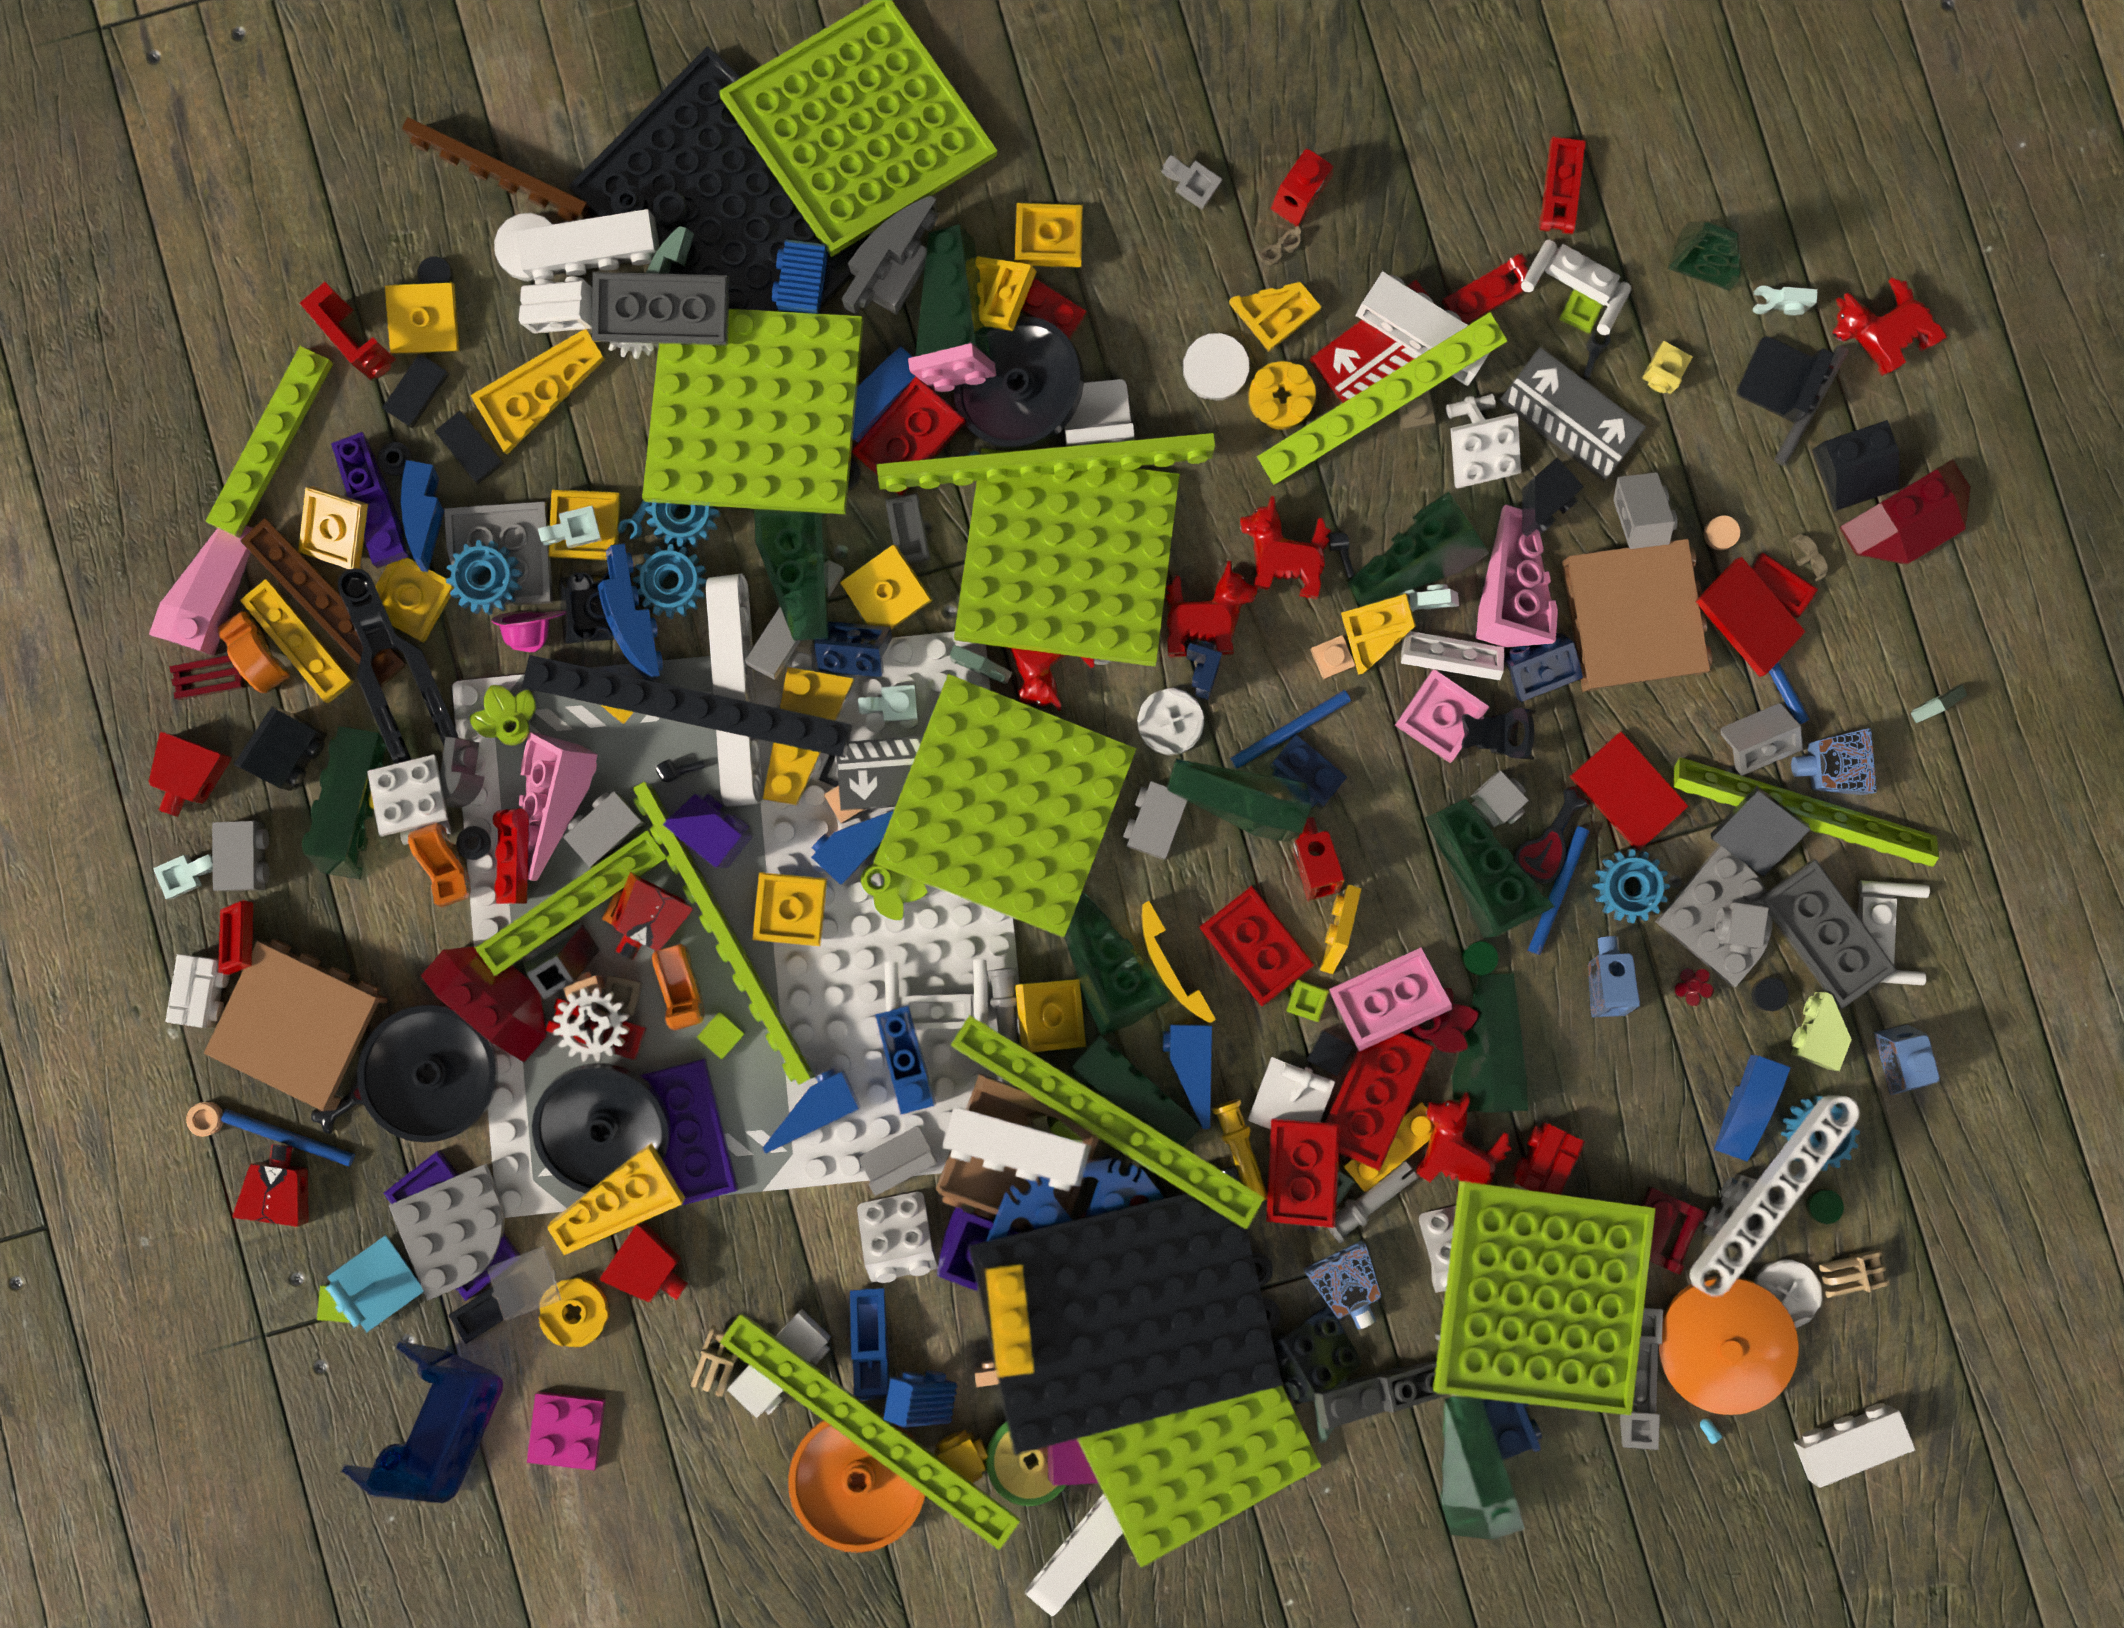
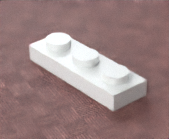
(1453, 655)

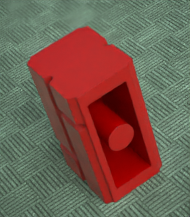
(1548, 1160)

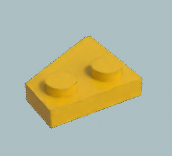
(1276, 312)

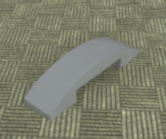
(1642, 1427)

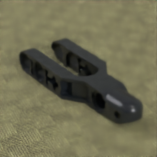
(376, 635)

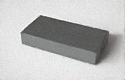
(908, 527)

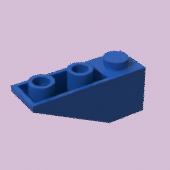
(905, 1060)

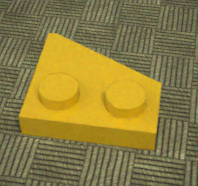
(1002, 291)
(1377, 629)
(1340, 932)

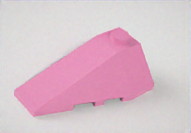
(1516, 592)
(203, 594)
(556, 783)

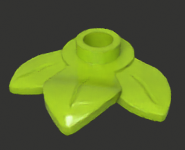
(503, 710)
(893, 892)

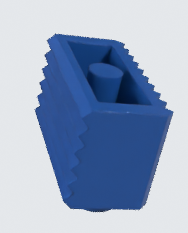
(800, 277)
(920, 1399)

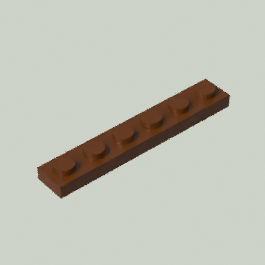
(484, 166)
(315, 595)

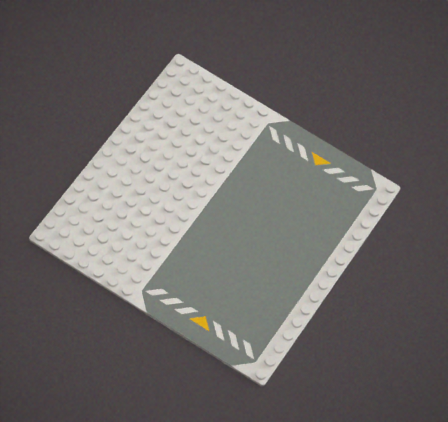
(821, 991)

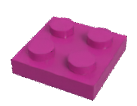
(566, 1430)

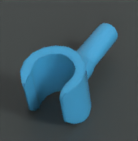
(635, 520)

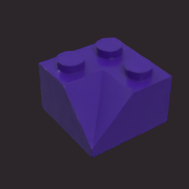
(709, 830)
(963, 1230)

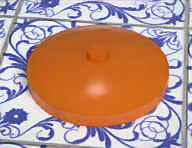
(1728, 1348)
(848, 1494)

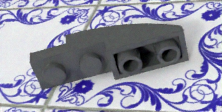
(892, 240)
(1377, 1393)

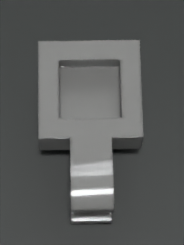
(1196, 182)

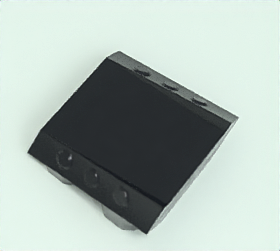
(583, 608)

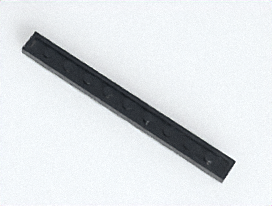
(687, 706)

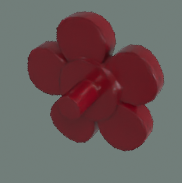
(1694, 986)

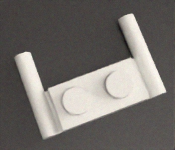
(1582, 275)
(1878, 914)
(940, 1010)

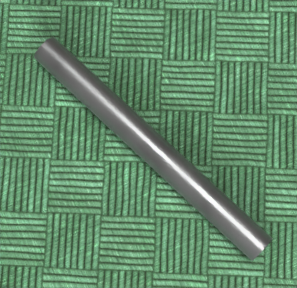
(1800, 425)

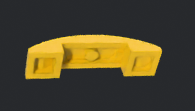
(1194, 1001)

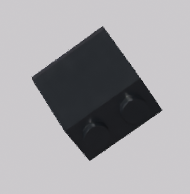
(1859, 465)
(281, 749)

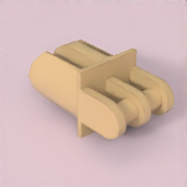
(1856, 1273)
(718, 1357)

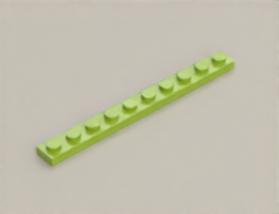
(1034, 463)
(729, 946)
(1107, 1122)
(870, 1431)

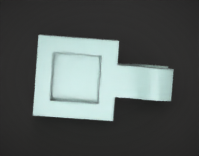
(1791, 300)
(576, 527)
(1435, 597)
(896, 703)
(182, 874)

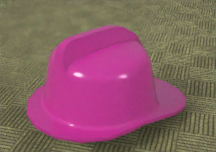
(525, 629)

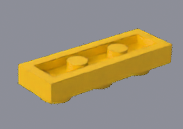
(1411, 1136)
(1009, 1320)

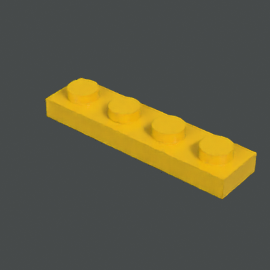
(297, 641)

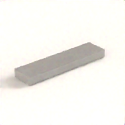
(776, 642)

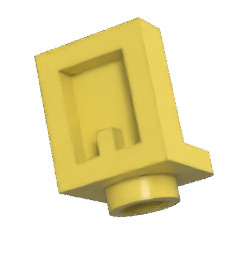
(1667, 368)

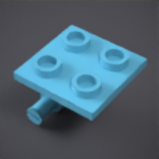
(373, 1285)

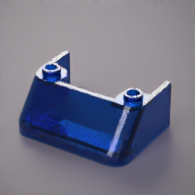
(444, 1434)

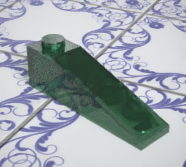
(1707, 254)
(1430, 550)
(797, 565)
(1251, 801)
(1111, 973)
(1494, 1062)
(1475, 1481)

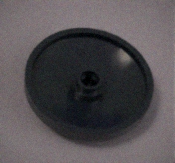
(1033, 388)
(426, 1074)
(596, 1122)

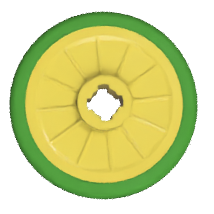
(1013, 1478)

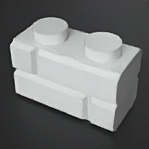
(556, 305)
(196, 992)

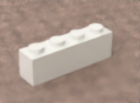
(588, 244)
(1412, 319)
(1016, 1147)

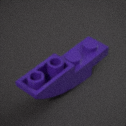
(366, 484)

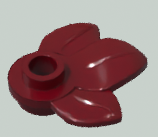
(1449, 1027)

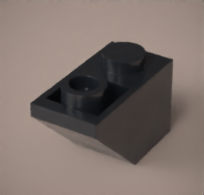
(1545, 494)
(560, 960)

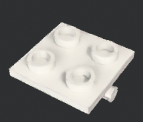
(1484, 447)
(408, 797)
(1290, 1094)

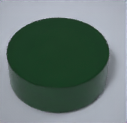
(1480, 958)
(1825, 1206)

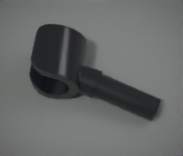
(1594, 349)
(1340, 543)
(668, 772)

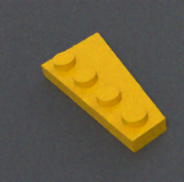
(532, 391)
(812, 695)
(623, 1199)

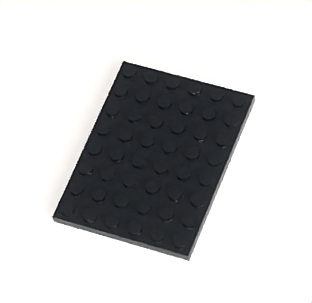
(733, 198)
(1130, 1319)

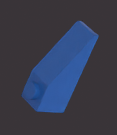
(850, 847)
(1191, 1058)
(819, 1106)

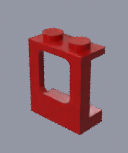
(327, 310)

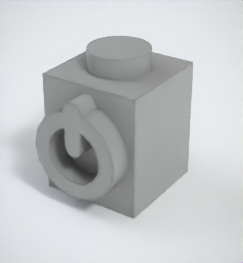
(1499, 800)
(1742, 927)

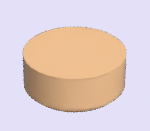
(1722, 533)
(204, 1119)

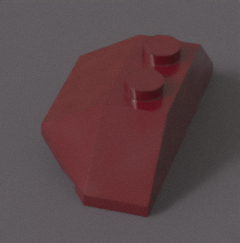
(1912, 518)
(499, 1007)

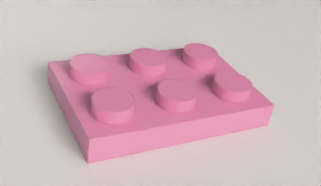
(1390, 999)

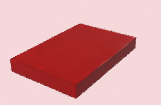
(910, 429)
(1750, 616)
(1628, 791)
(1256, 946)
(1303, 1172)

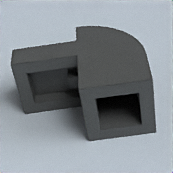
(458, 772)

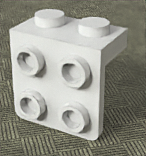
(1101, 415)
(1437, 1233)
(896, 1237)

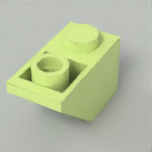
(1823, 1033)

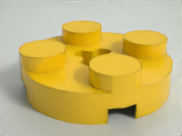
(1297, 406)
(574, 1332)

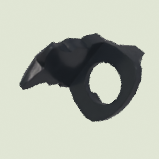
(1500, 733)

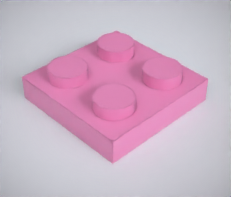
(952, 367)
(1437, 714)

